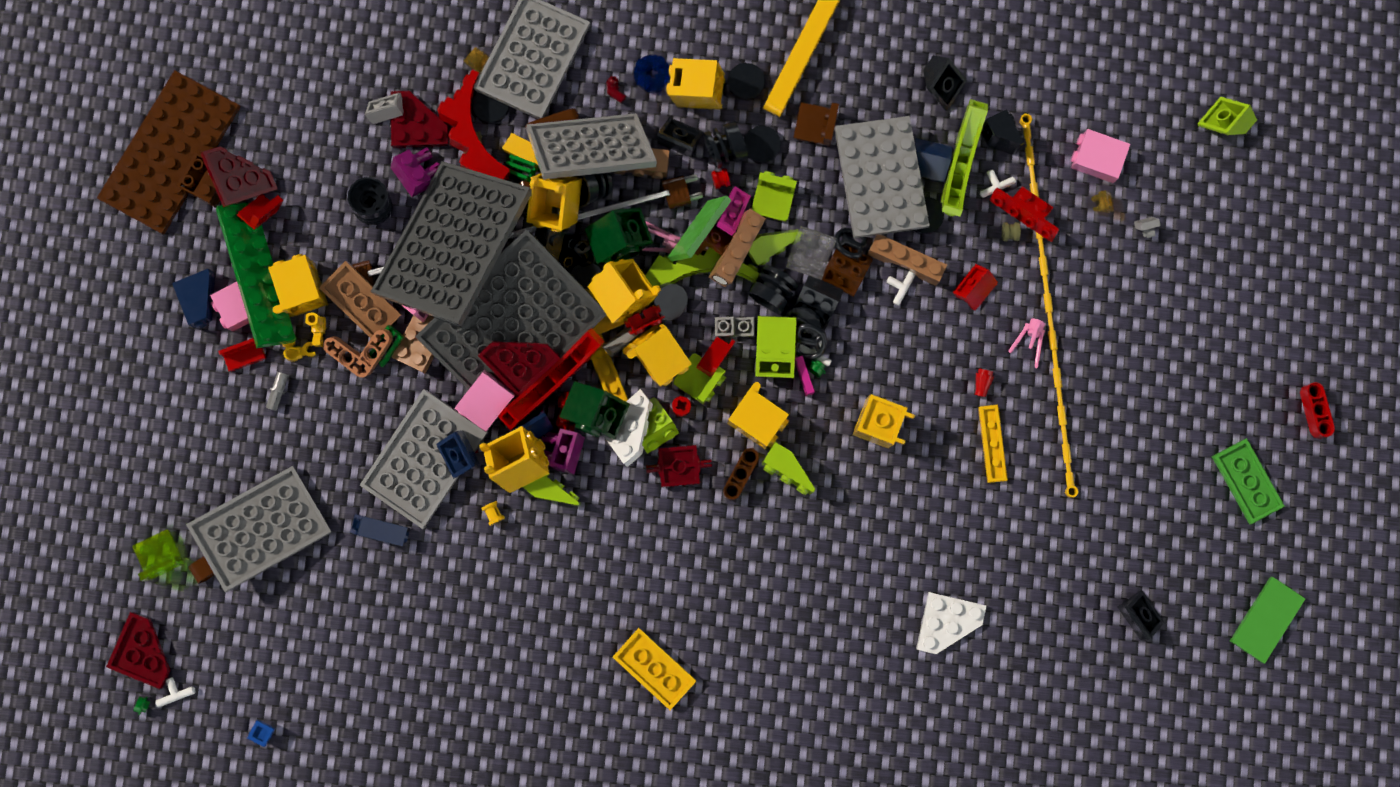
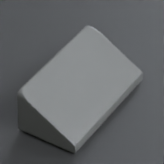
(384, 108)
(619, 342)

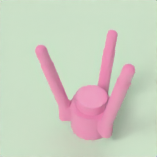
(670, 240)
(1035, 330)

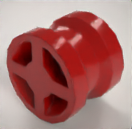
(720, 178)
(683, 409)

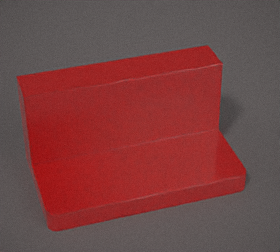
(260, 210)
(975, 286)
(242, 355)
(715, 356)

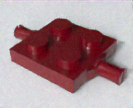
(678, 466)

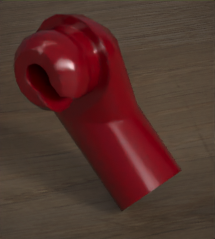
(613, 91)

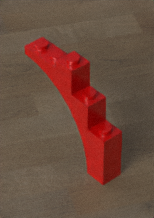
(463, 136)
(551, 380)

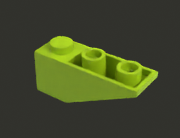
(768, 244)
(552, 491)

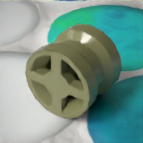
(1011, 231)

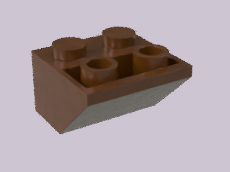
(198, 182)

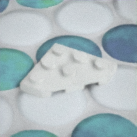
(633, 429)
(947, 621)

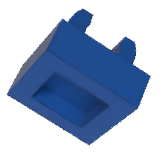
(261, 733)

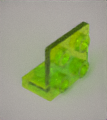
(157, 555)

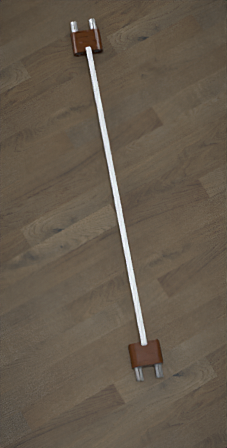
(674, 190)

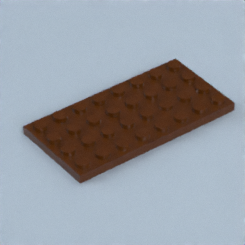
(179, 124)

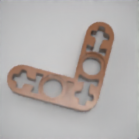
(363, 358)

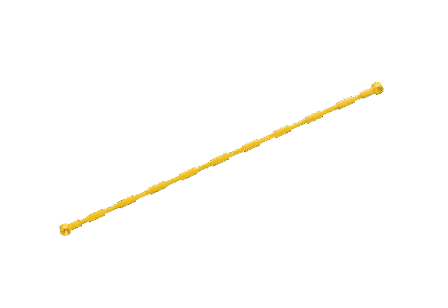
(1049, 309)

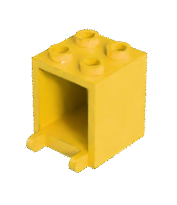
(696, 83)
(557, 193)
(297, 286)
(622, 289)
(658, 354)
(758, 418)
(881, 421)
(515, 459)

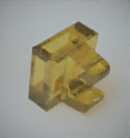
(476, 60)
(1105, 200)

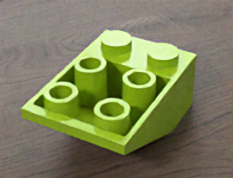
(775, 346)
(783, 463)

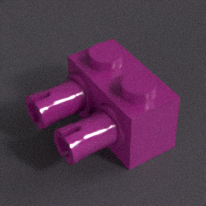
(411, 173)
(566, 450)

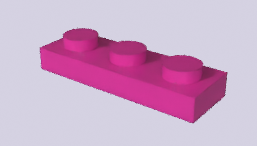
(733, 213)

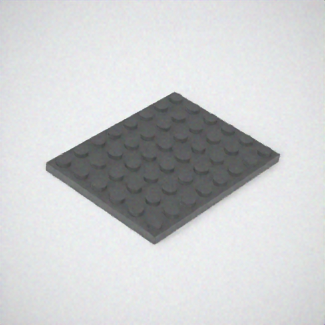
(452, 242)
(522, 301)

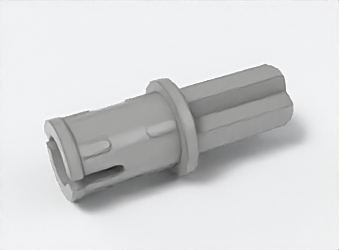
(277, 391)

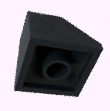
(943, 80)

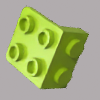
(774, 196)
(698, 383)
(659, 429)

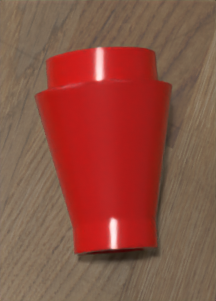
(983, 381)

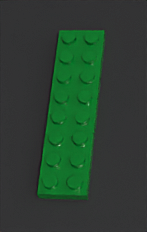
(250, 264)

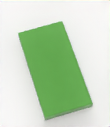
(699, 228)
(1248, 481)
(1267, 620)

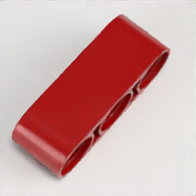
(1320, 401)

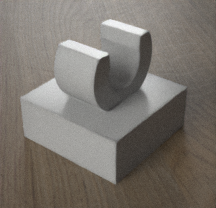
(1147, 226)

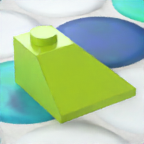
(1229, 117)

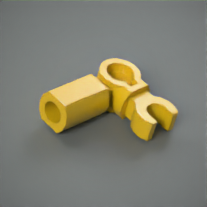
(318, 328)
(294, 353)

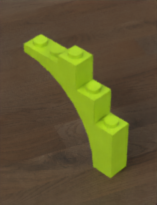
(961, 162)
(665, 271)

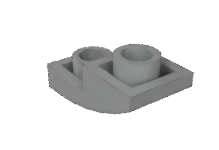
(734, 327)

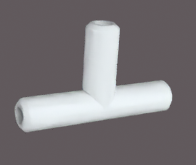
(995, 182)
(902, 286)
(826, 361)
(174, 694)

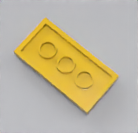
(654, 669)

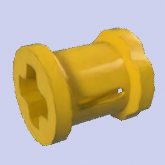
(493, 513)

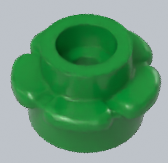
(817, 368)
(141, 705)

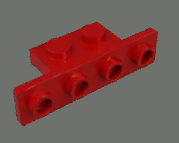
(1028, 210)

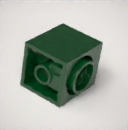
(618, 235)
(594, 410)

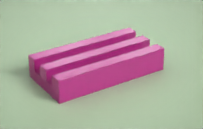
(804, 376)

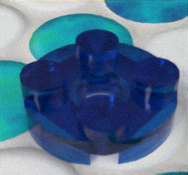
(648, 63)

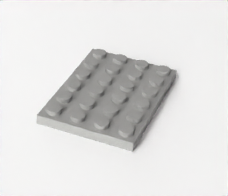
(532, 56)
(590, 146)
(881, 177)
(410, 468)
(258, 529)

